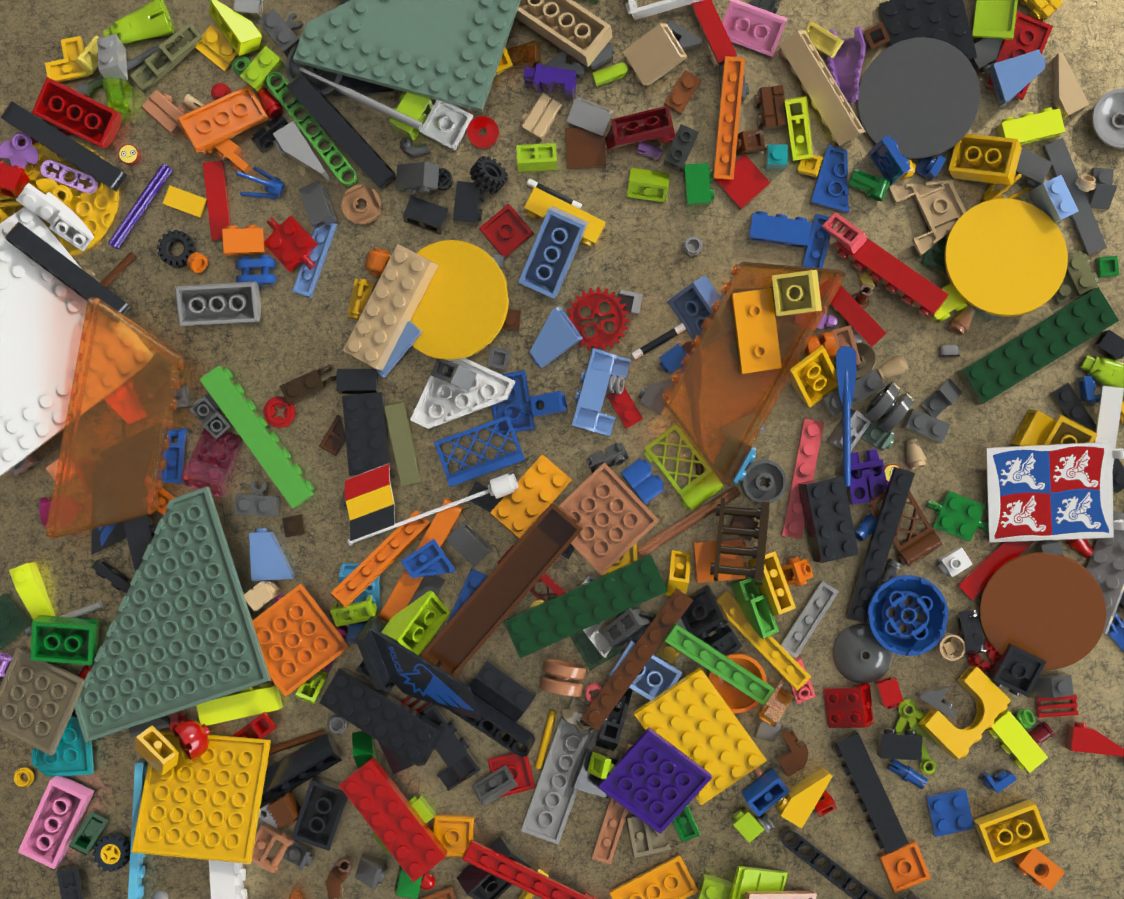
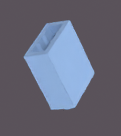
(1054, 199)

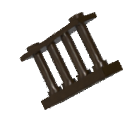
(756, 552)

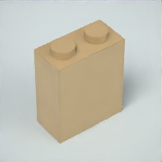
(654, 54)

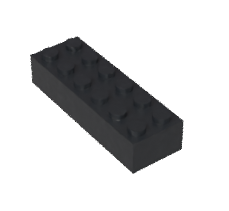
(382, 716)

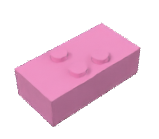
(56, 821)

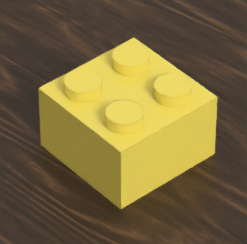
(796, 293)

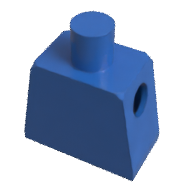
(553, 404)

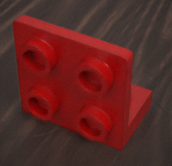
(849, 707)

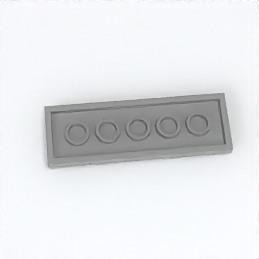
(1108, 569)
(553, 792)

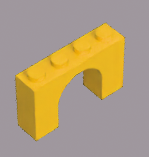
(989, 704)

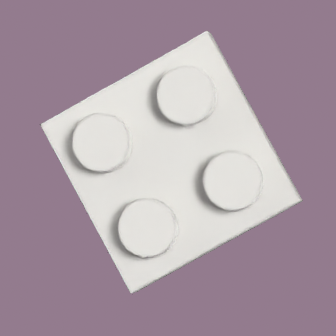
(446, 124)

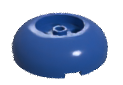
(924, 599)

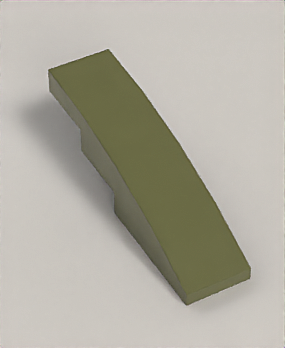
(167, 57)
(402, 443)

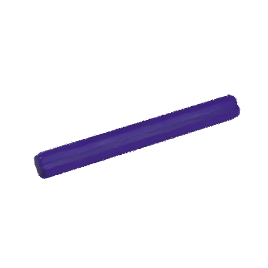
(140, 206)

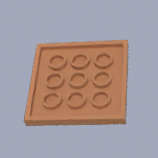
(610, 518)

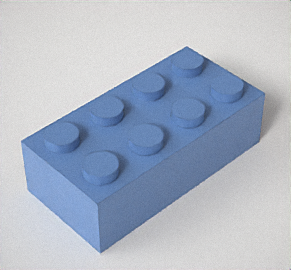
(553, 252)

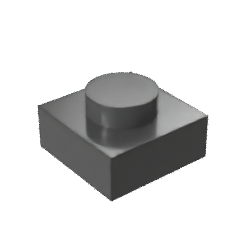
(498, 358)

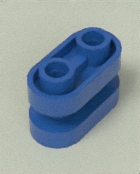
(264, 263)

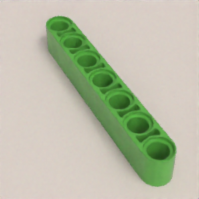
(318, 137)

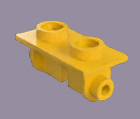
(360, 295)

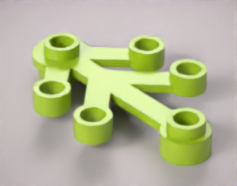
(910, 717)

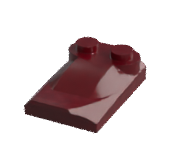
(641, 127)

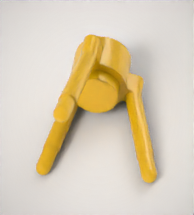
(995, 194)

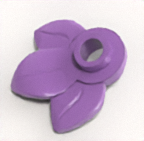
(19, 154)

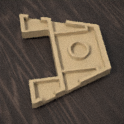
(939, 207)

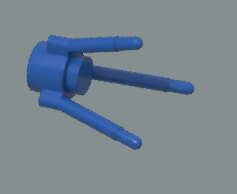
(273, 186)

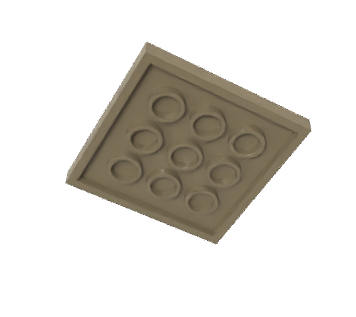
(37, 701)

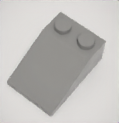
(293, 143)

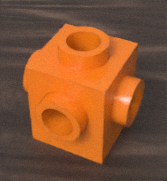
(797, 571)

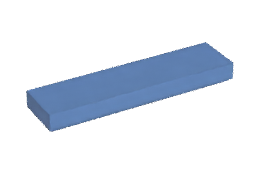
(307, 279)

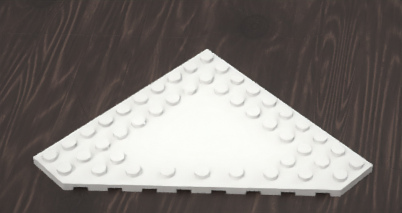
(37, 345)

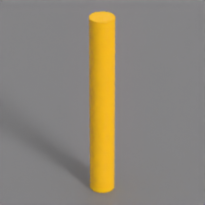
(545, 739)

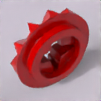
(270, 411)
(984, 666)

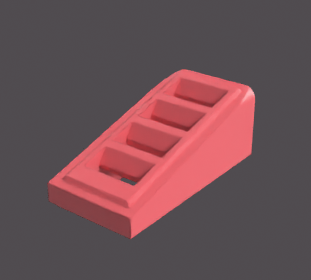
(853, 241)

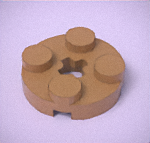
(365, 194)

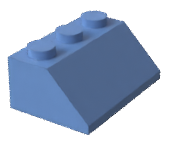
(694, 304)

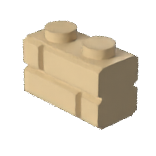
(540, 117)
(262, 594)

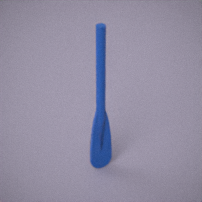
(846, 376)

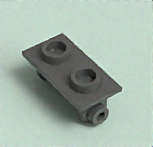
(615, 456)

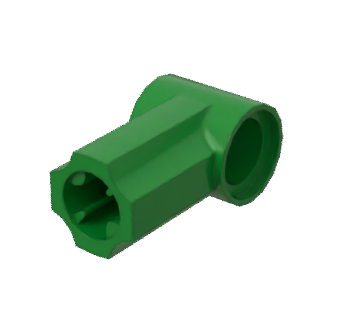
(873, 186)

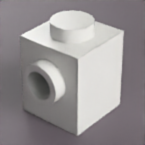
(954, 562)

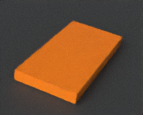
(222, 118)

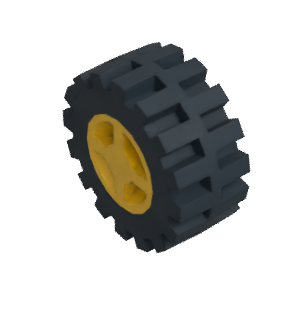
(107, 858)

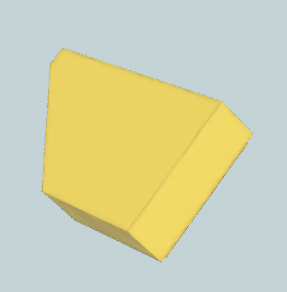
(89, 56)

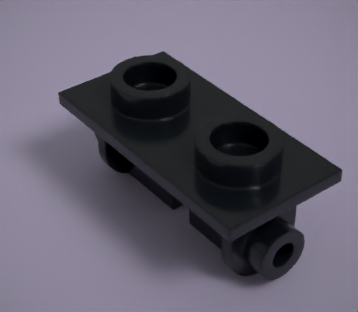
(264, 139)

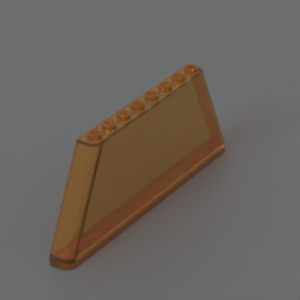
(709, 394)
(114, 424)

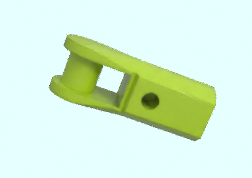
(610, 73)

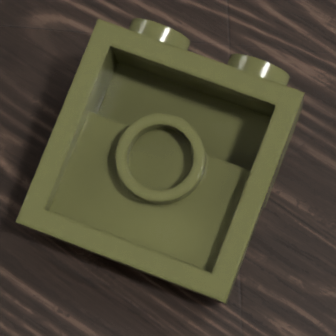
(1077, 278)

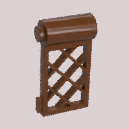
(914, 546)

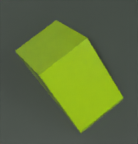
(312, 688)

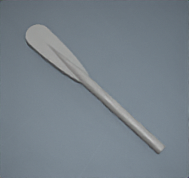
(367, 101)

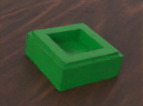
(1107, 266)

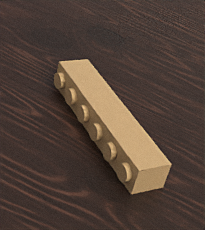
(821, 87)

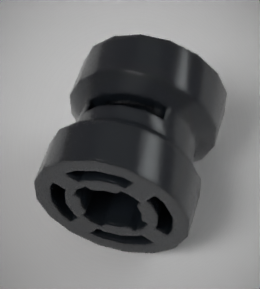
(446, 181)

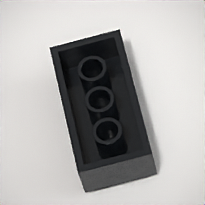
(366, 432)
(828, 519)

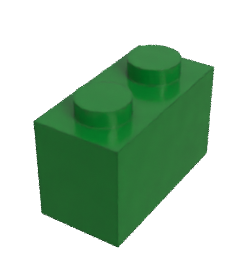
(697, 184)

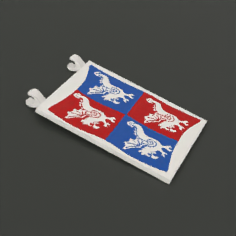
(1051, 492)

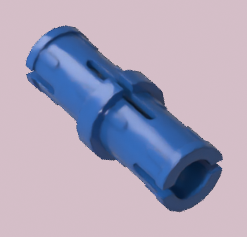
(907, 773)

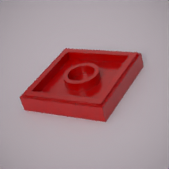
(746, 184)
(506, 231)
(519, 768)

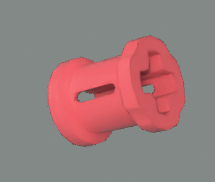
(592, 687)

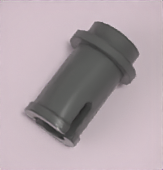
(891, 570)

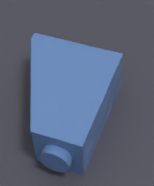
(1014, 74)
(555, 338)
(267, 557)

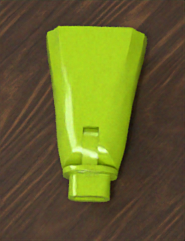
(145, 23)
(1104, 370)

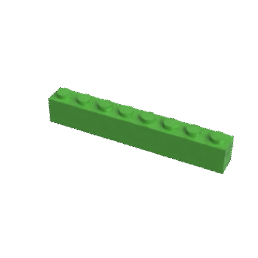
(257, 436)

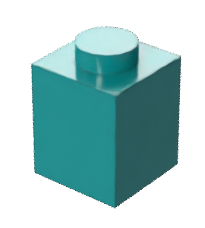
(776, 156)

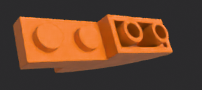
(229, 150)

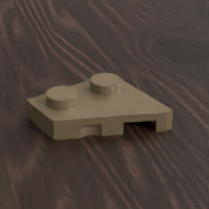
(644, 839)

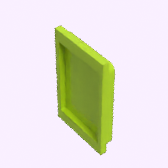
(995, 19)
(756, 880)

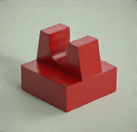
(826, 805)

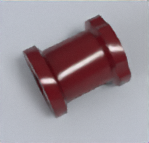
(1042, 733)

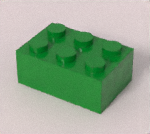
(64, 640)

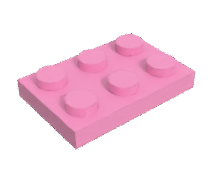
(753, 27)

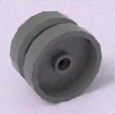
(888, 407)
(774, 478)

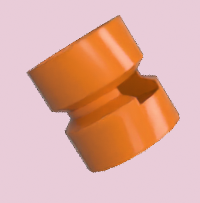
(826, 340)

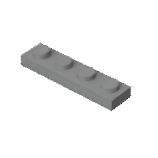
(808, 618)

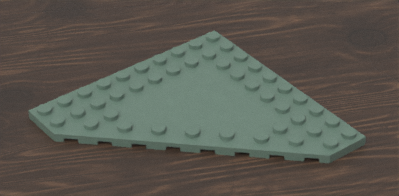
(414, 45)
(178, 630)

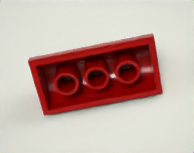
(77, 113)

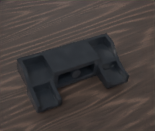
(452, 750)

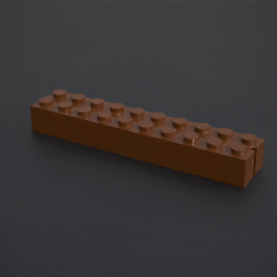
(503, 589)

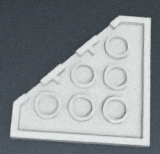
(446, 402)

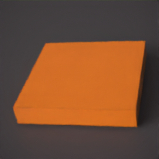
(904, 867)

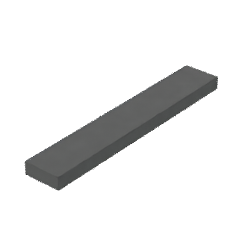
(1084, 219)

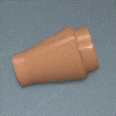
(962, 320)

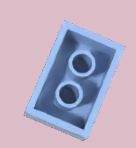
(655, 676)

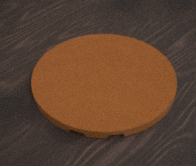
(1044, 608)

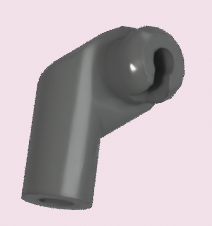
(411, 149)

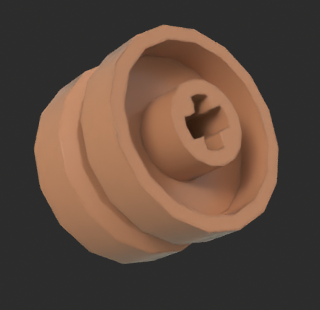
(561, 681)

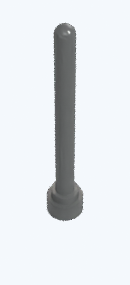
(86, 88)

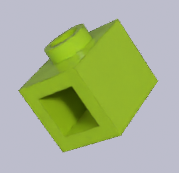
(747, 824)

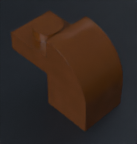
(795, 757)

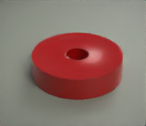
(483, 123)

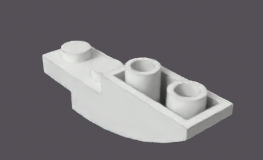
(62, 219)

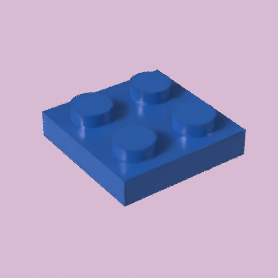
(949, 812)

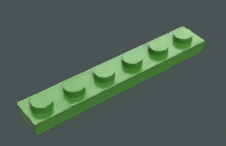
(719, 664)

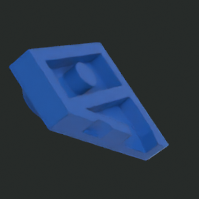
(428, 561)

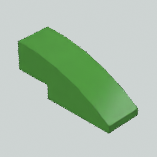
(755, 606)

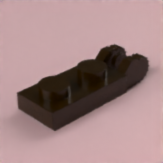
(306, 384)

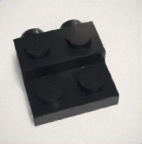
(704, 614)
(1017, 670)

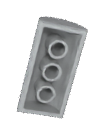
(218, 303)

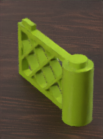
(700, 488)

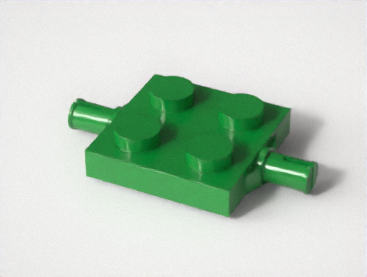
(958, 515)

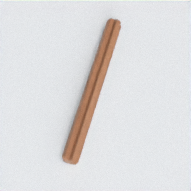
(687, 522)

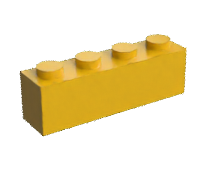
(540, 202)

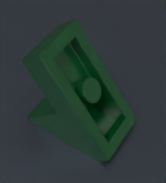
(89, 833)

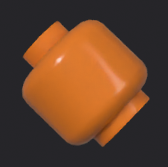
(376, 261)

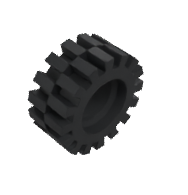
(488, 174)
(167, 240)

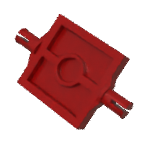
(290, 243)

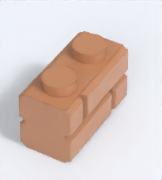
(164, 112)

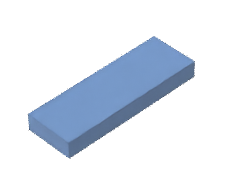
(406, 340)

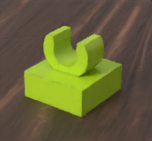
(599, 765)

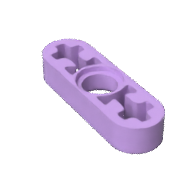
(80, 187)

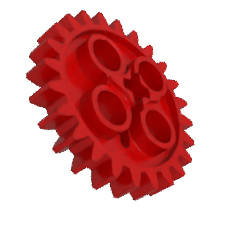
(593, 301)

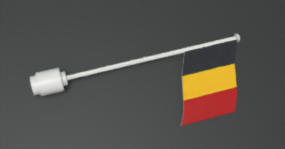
(373, 506)

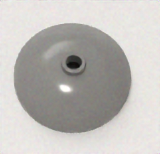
(1103, 118)

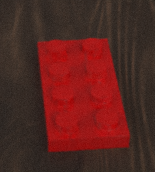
(1028, 37)

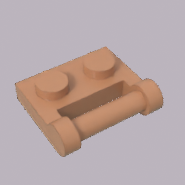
(263, 844)

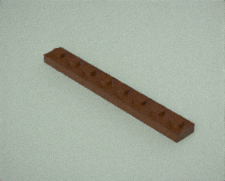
(636, 659)

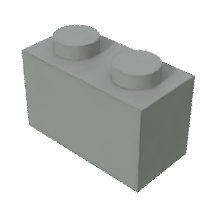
(112, 57)

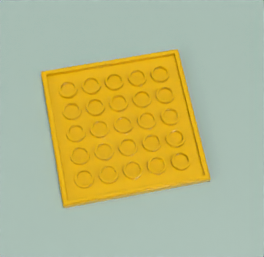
(204, 804)

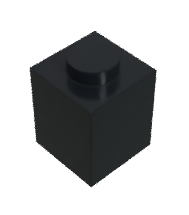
(1110, 345)

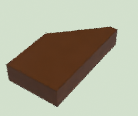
(334, 438)

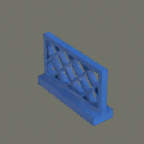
(485, 467)

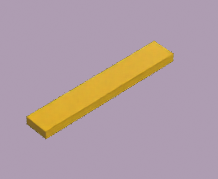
(767, 647)

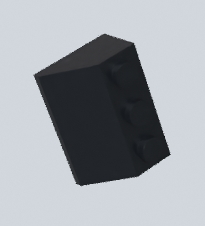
(502, 690)
(483, 885)

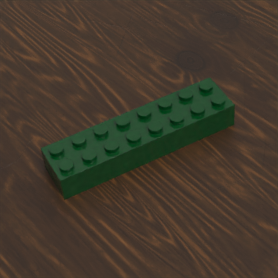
(1037, 346)
(585, 605)

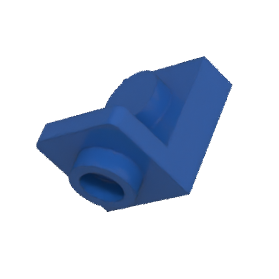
(930, 167)
(1086, 390)
(1001, 780)

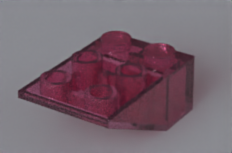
(212, 462)

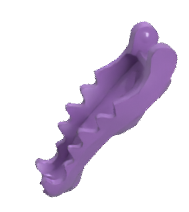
(847, 64)

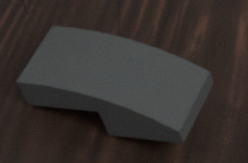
(210, 417)

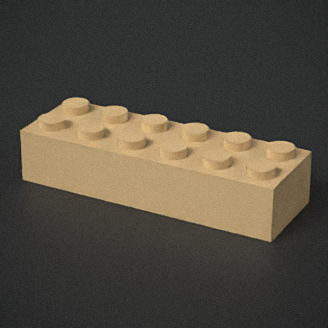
(567, 27)
(390, 307)

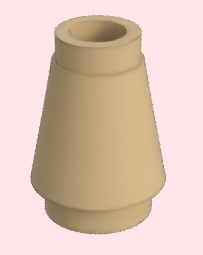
(893, 367)
(915, 455)

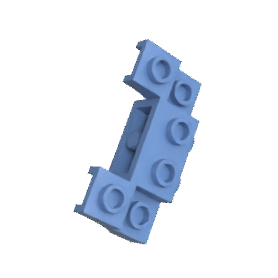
(594, 388)

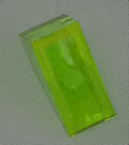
(119, 95)

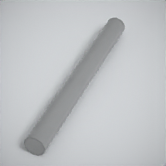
(76, 613)

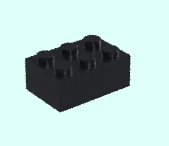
(320, 814)

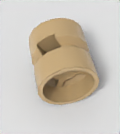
(950, 647)

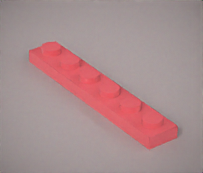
(803, 472)

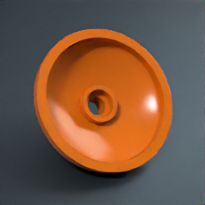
(736, 699)

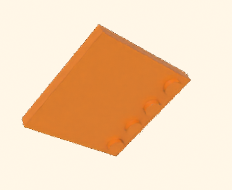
(297, 639)

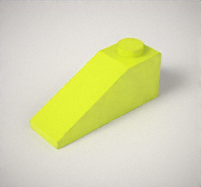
(237, 29)
(799, 127)
(32, 589)

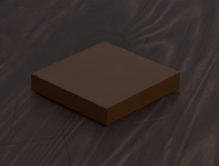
(584, 149)

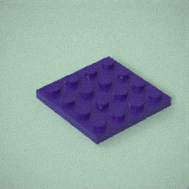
(654, 780)

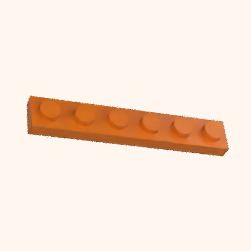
(728, 118)
(379, 560)

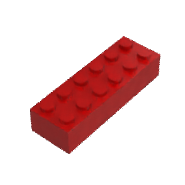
(393, 819)

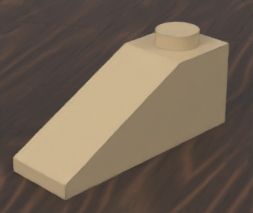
(1066, 89)

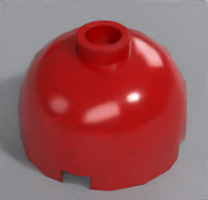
(192, 738)

